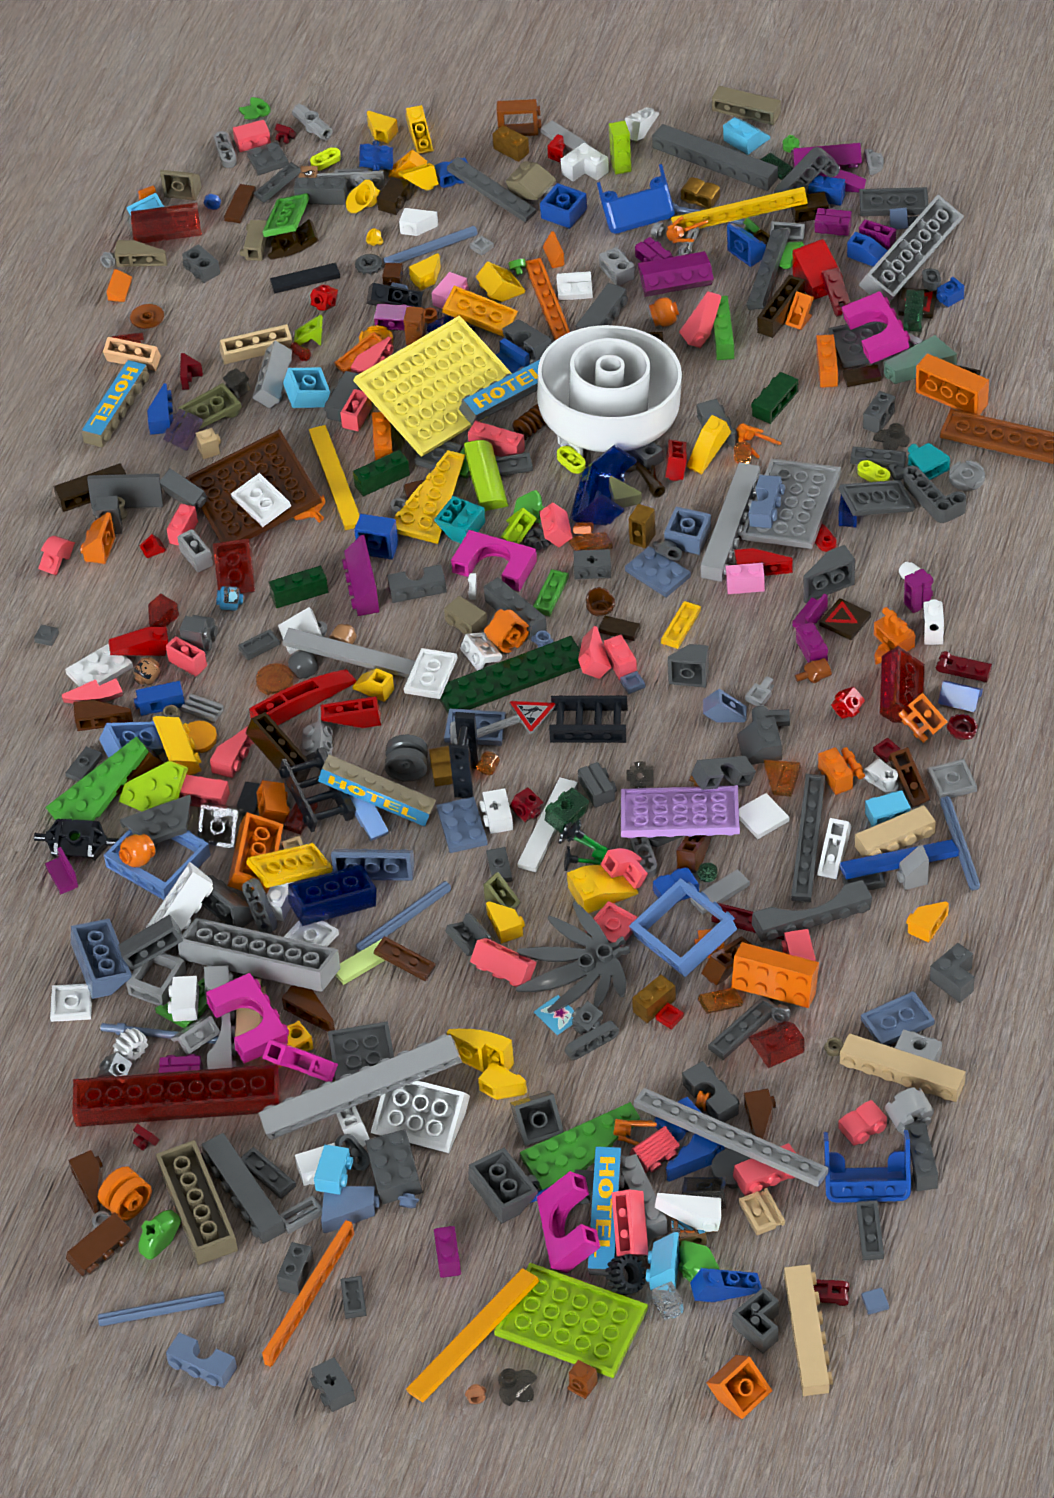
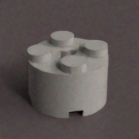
(909, 1108)

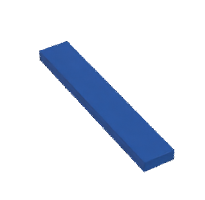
(891, 860)

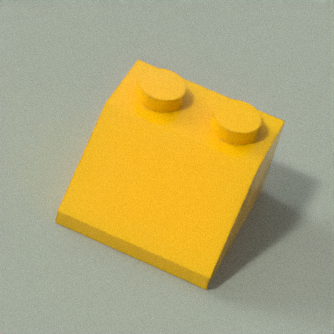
(499, 282)

